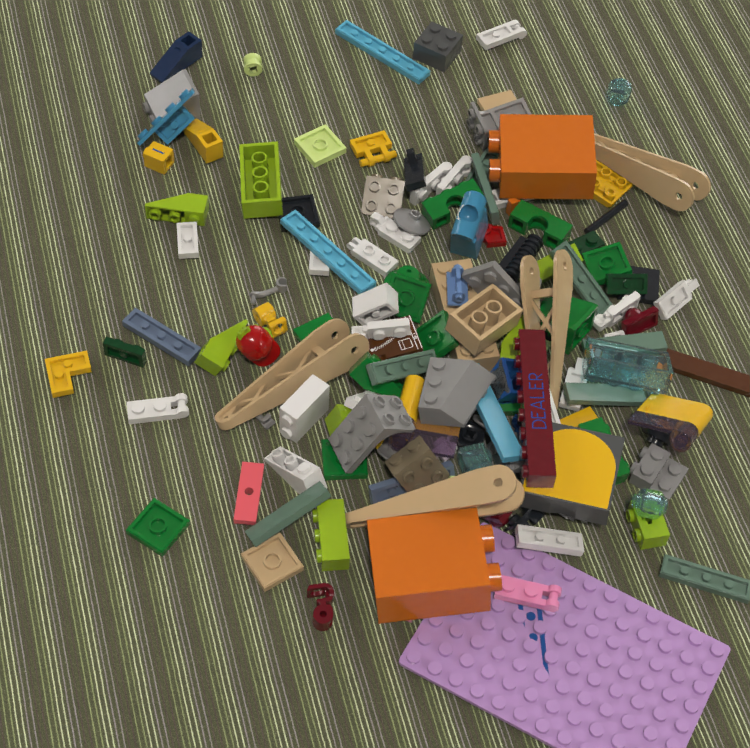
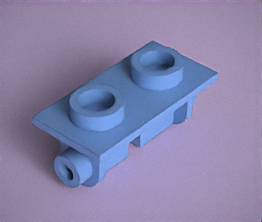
(456, 287)

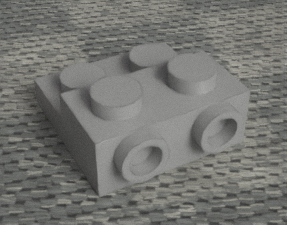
(657, 471)

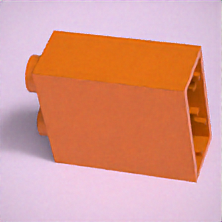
(543, 156)
(432, 565)

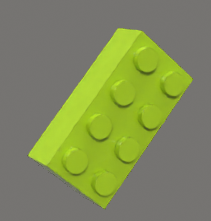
(260, 180)

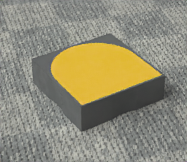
(585, 475)

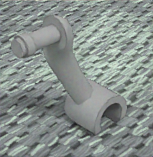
(280, 287)
(266, 420)

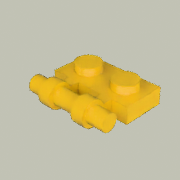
(372, 144)

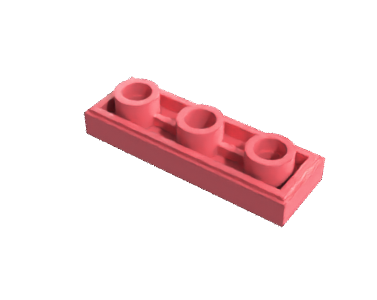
(249, 483)

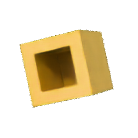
(158, 157)

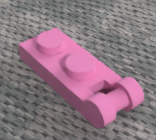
(529, 593)

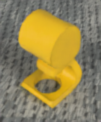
(266, 315)

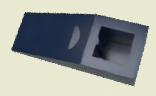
(178, 57)

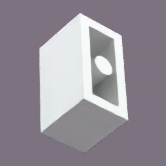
(375, 304)

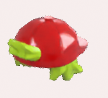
(257, 345)

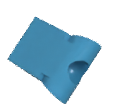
(469, 225)

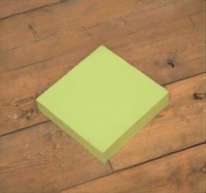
(320, 145)

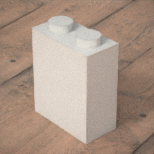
(304, 408)

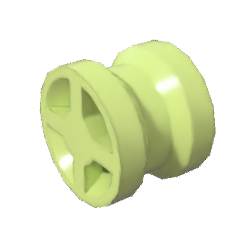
(252, 64)

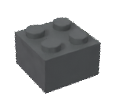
(437, 46)

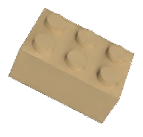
(483, 319)

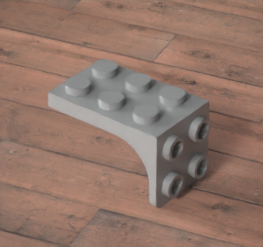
(488, 120)
(492, 273)
(366, 426)

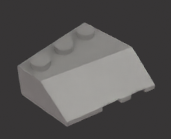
(452, 391)

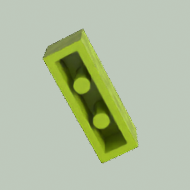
(331, 535)

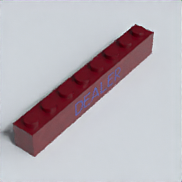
(535, 409)

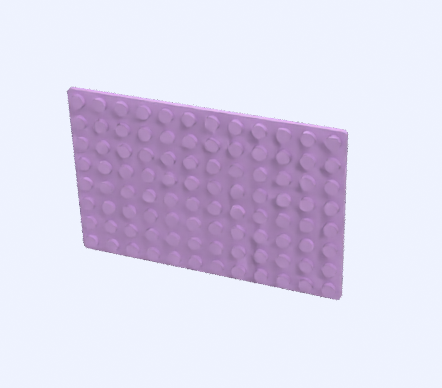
(613, 662)

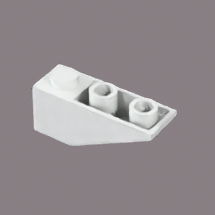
(295, 470)

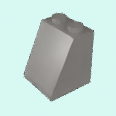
(167, 92)

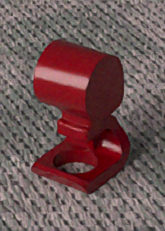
(323, 612)

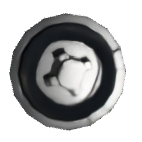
(470, 435)

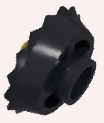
(657, 437)

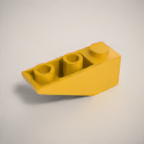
(205, 140)

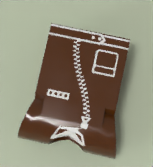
(395, 347)

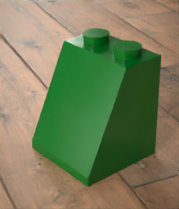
(580, 320)

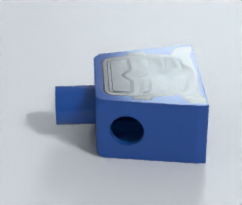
(504, 385)

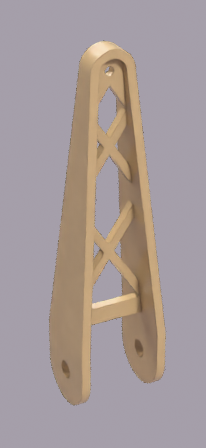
(654, 173)
(559, 312)
(314, 355)
(488, 488)

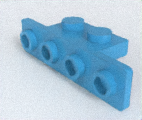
(172, 122)

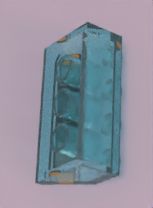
(627, 366)

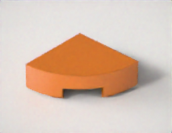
(511, 204)

